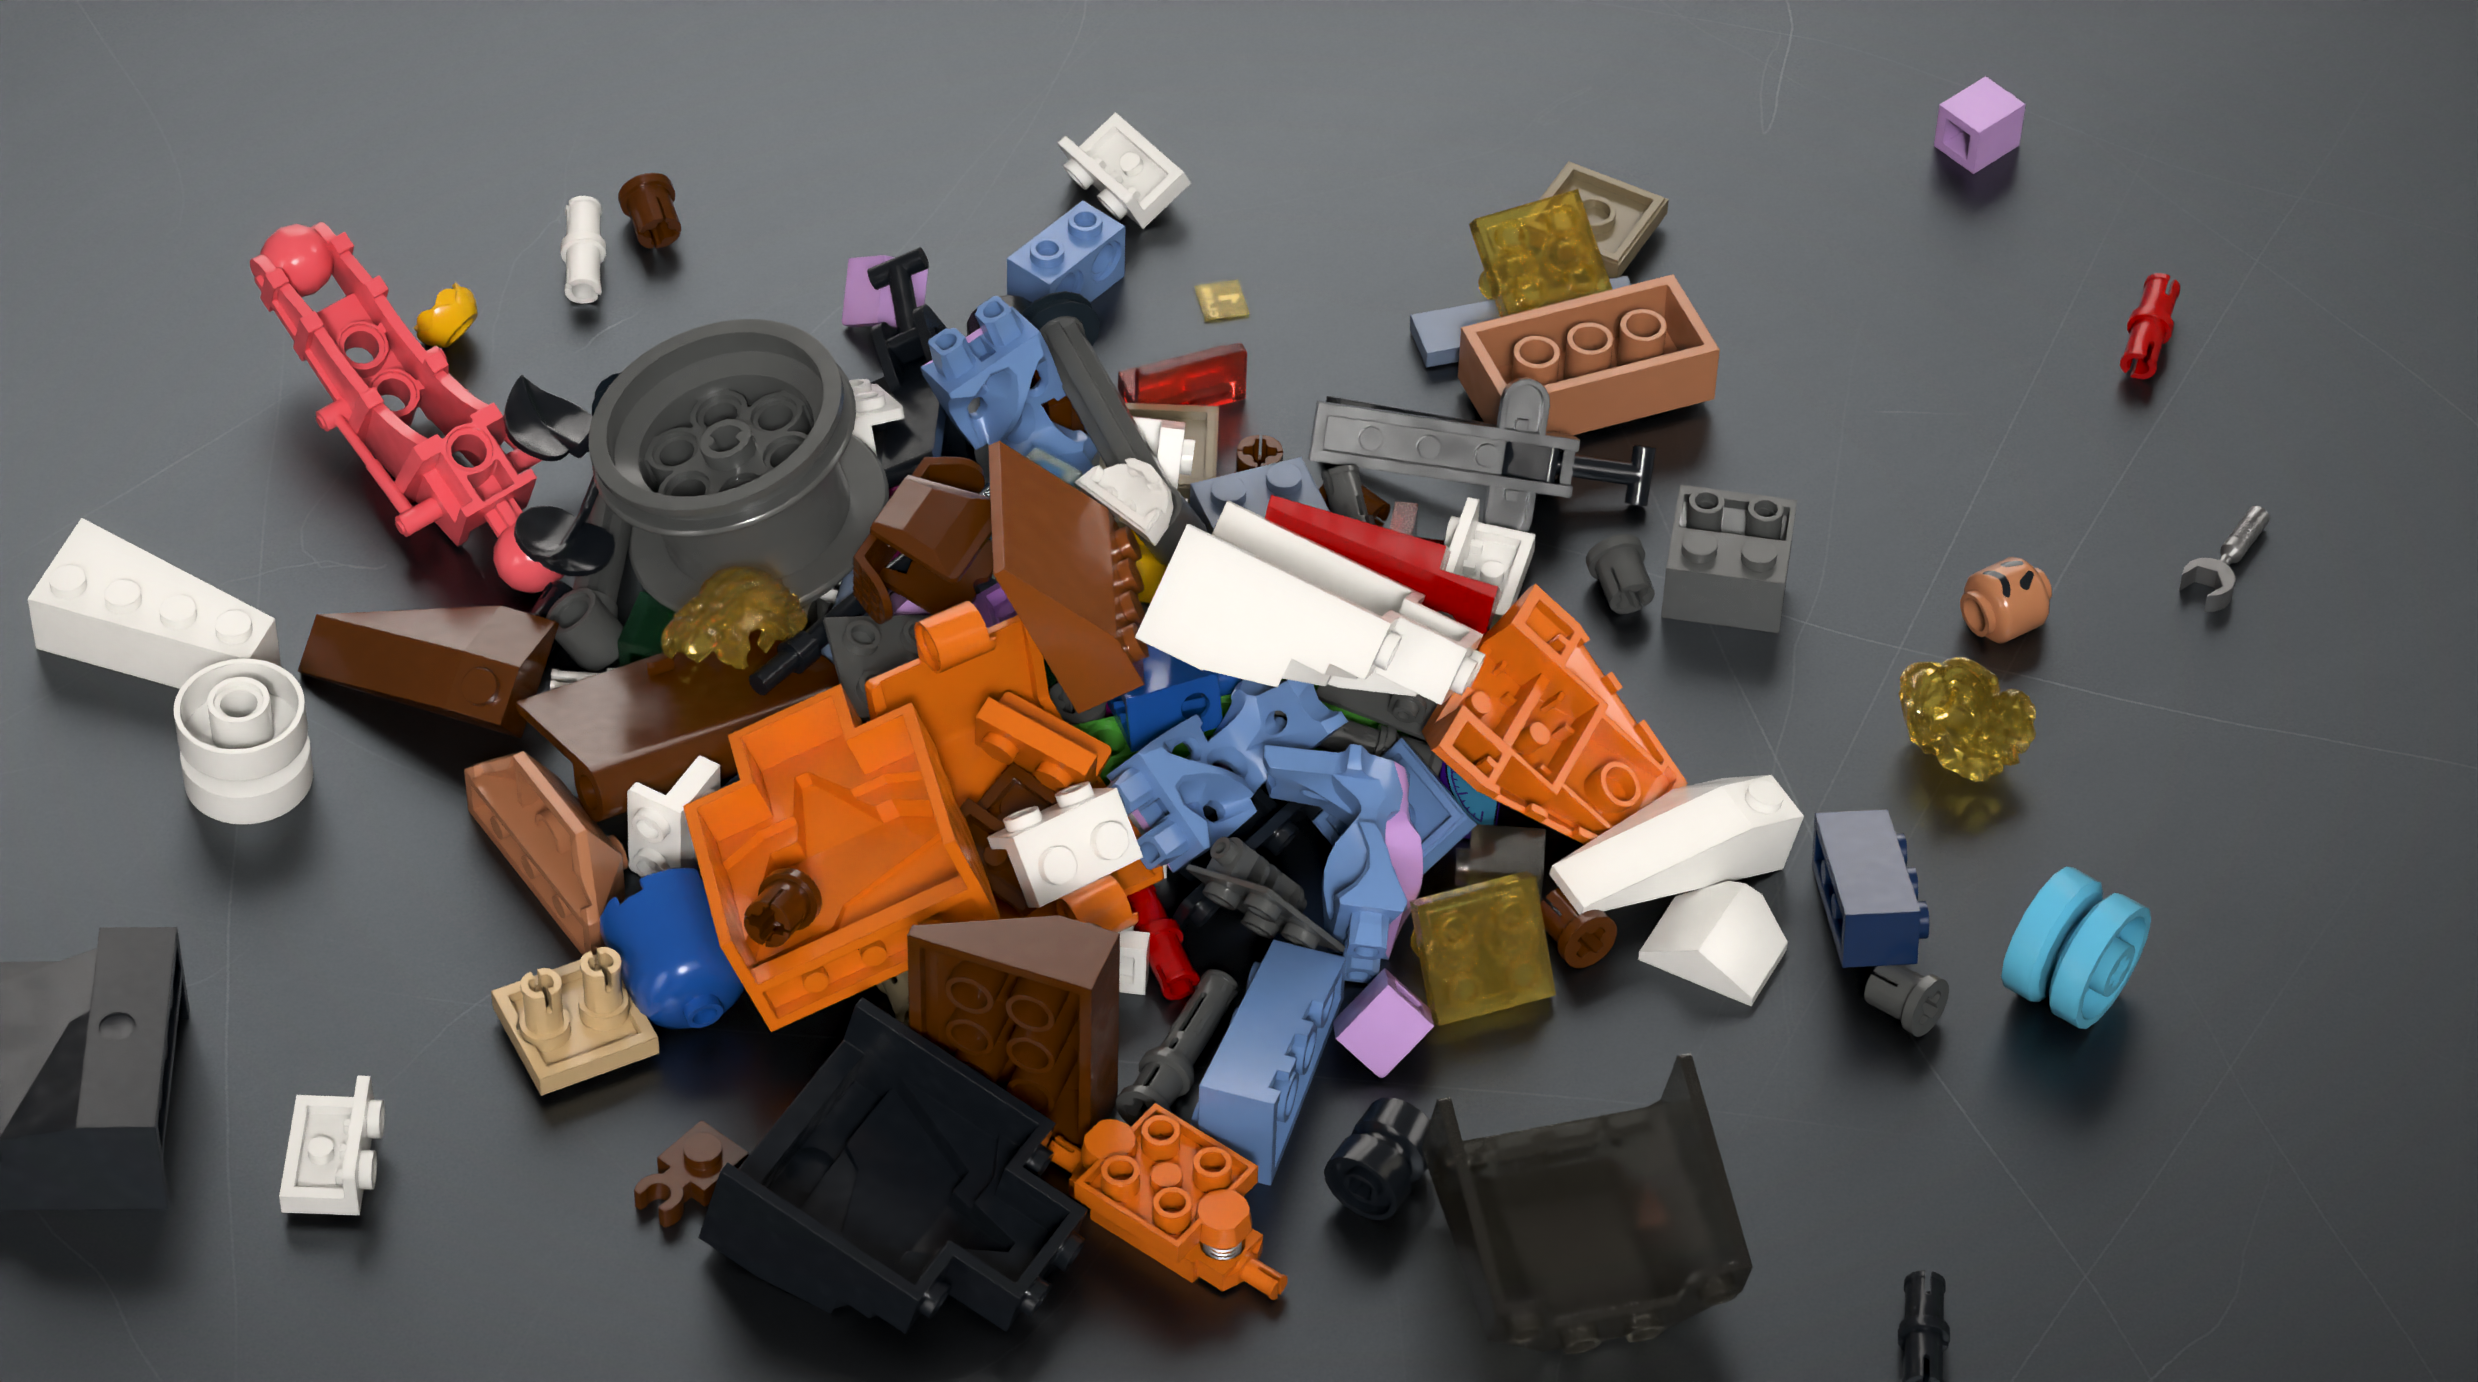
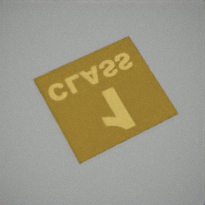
(1221, 299)

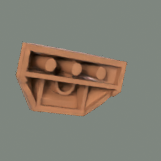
(549, 842)

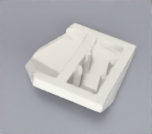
(1718, 940)

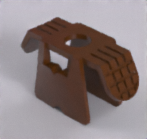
(940, 526)

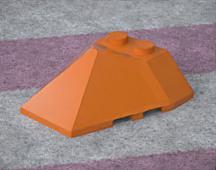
(1550, 728)

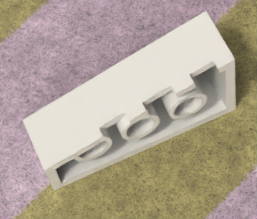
(139, 613)

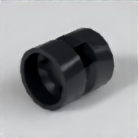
(1379, 1159)

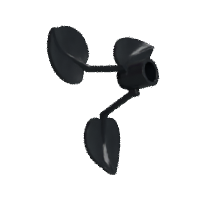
(550, 431)

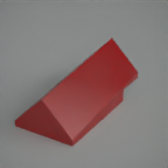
(1396, 555)

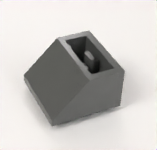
(1728, 558)

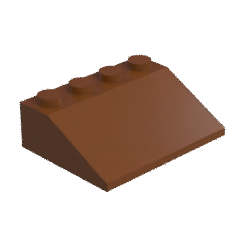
(1068, 578)

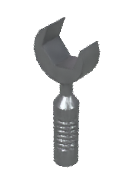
(2217, 572)

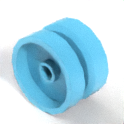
(2076, 947)

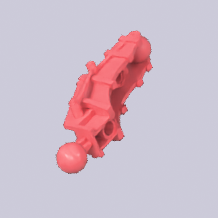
(455, 497)

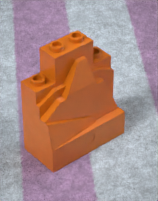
(860, 817)

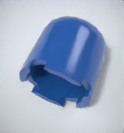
(671, 951)

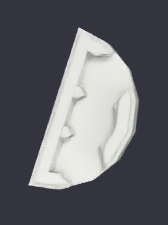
(1132, 495)

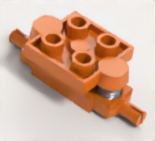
(1172, 1197)

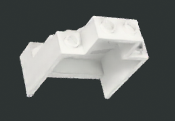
(1284, 607)

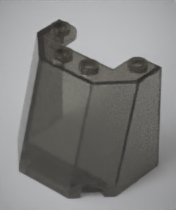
(1592, 1221)

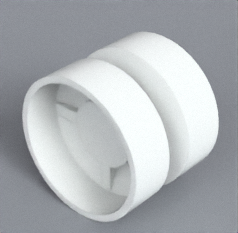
(243, 741)

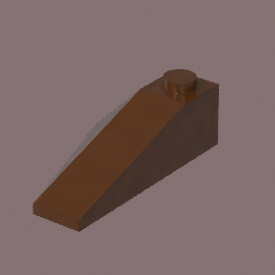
(437, 659)

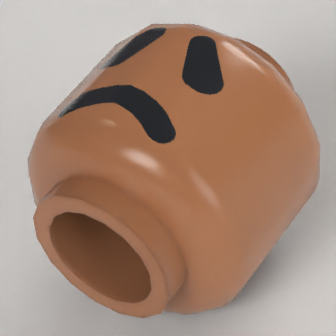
(2006, 600)

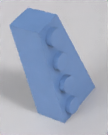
(1271, 1053)

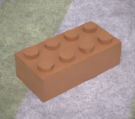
(1596, 356)

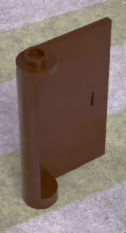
(657, 718)

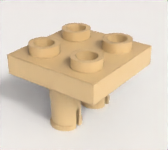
(574, 1021)

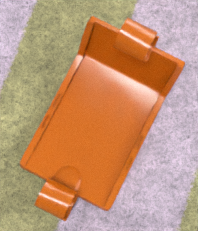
(948, 686)

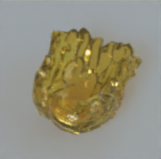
(727, 612)
(1964, 718)

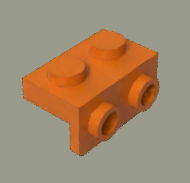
(1039, 743)

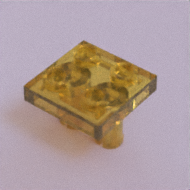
(1538, 254)
(1482, 948)

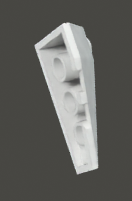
(1683, 844)

